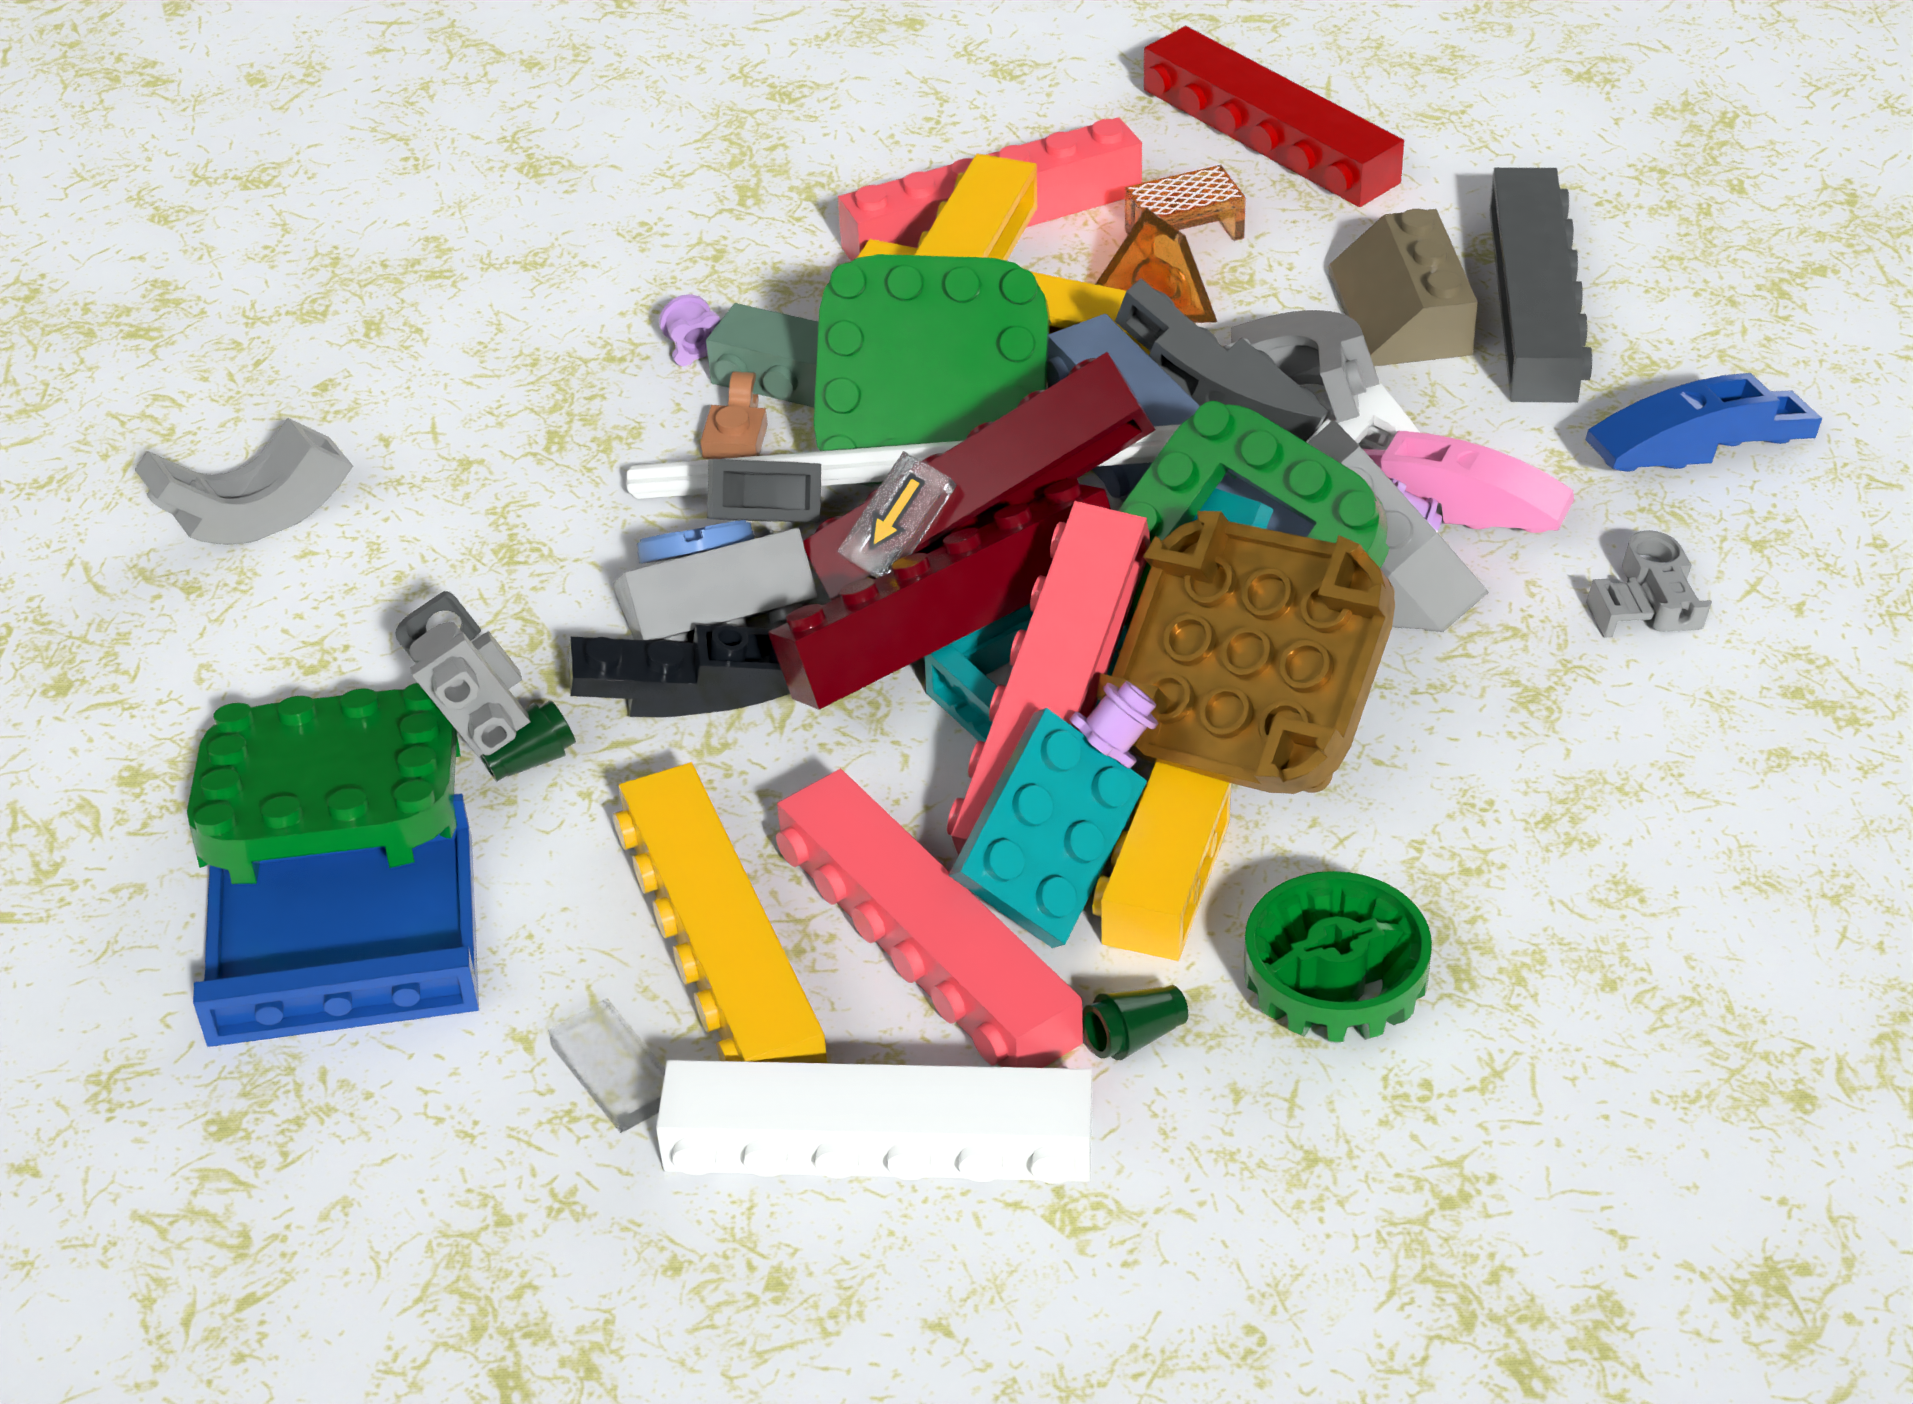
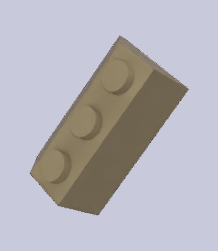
(1407, 290)

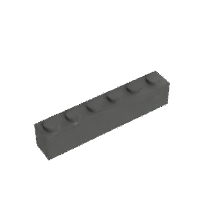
(1538, 286)

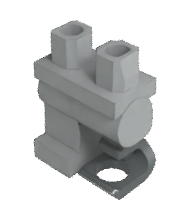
(464, 676)

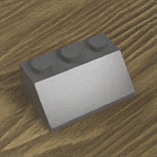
(717, 588)

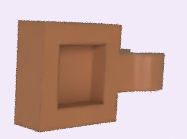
(735, 428)

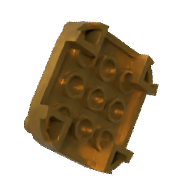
(1255, 652)

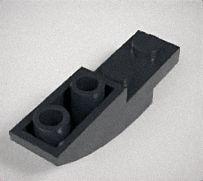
(663, 678)

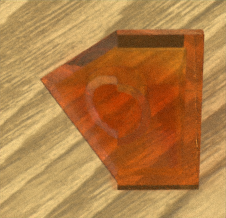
(1162, 260)

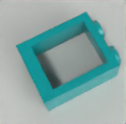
(959, 671)

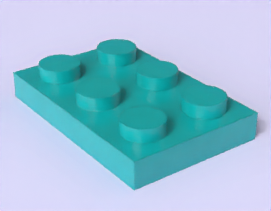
(1048, 828)

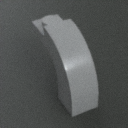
(1317, 350)
(257, 500)

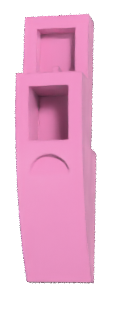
(1475, 482)

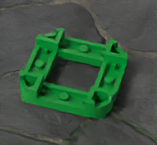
(1270, 459)

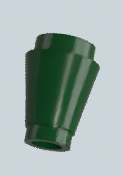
(534, 743)
(1130, 1020)

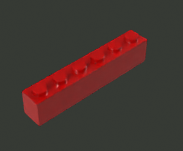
(1274, 116)

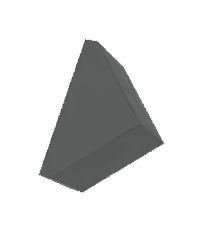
(764, 491)

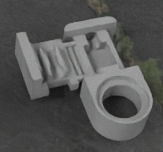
(1650, 588)

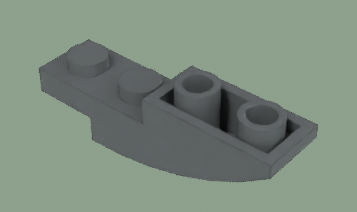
(1211, 372)

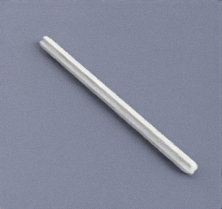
(840, 466)

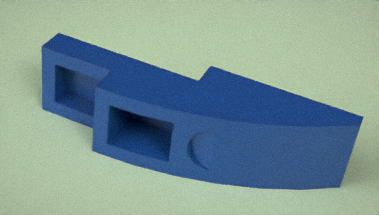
(1691, 419)

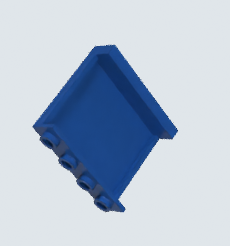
(341, 942)

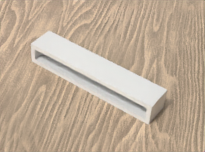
(876, 1121)

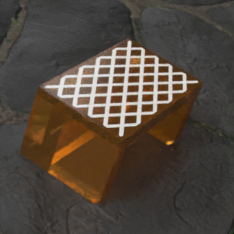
(1190, 201)

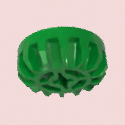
(1327, 937)

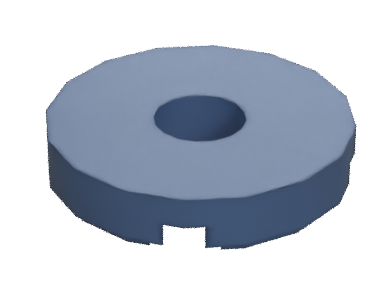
(693, 541)

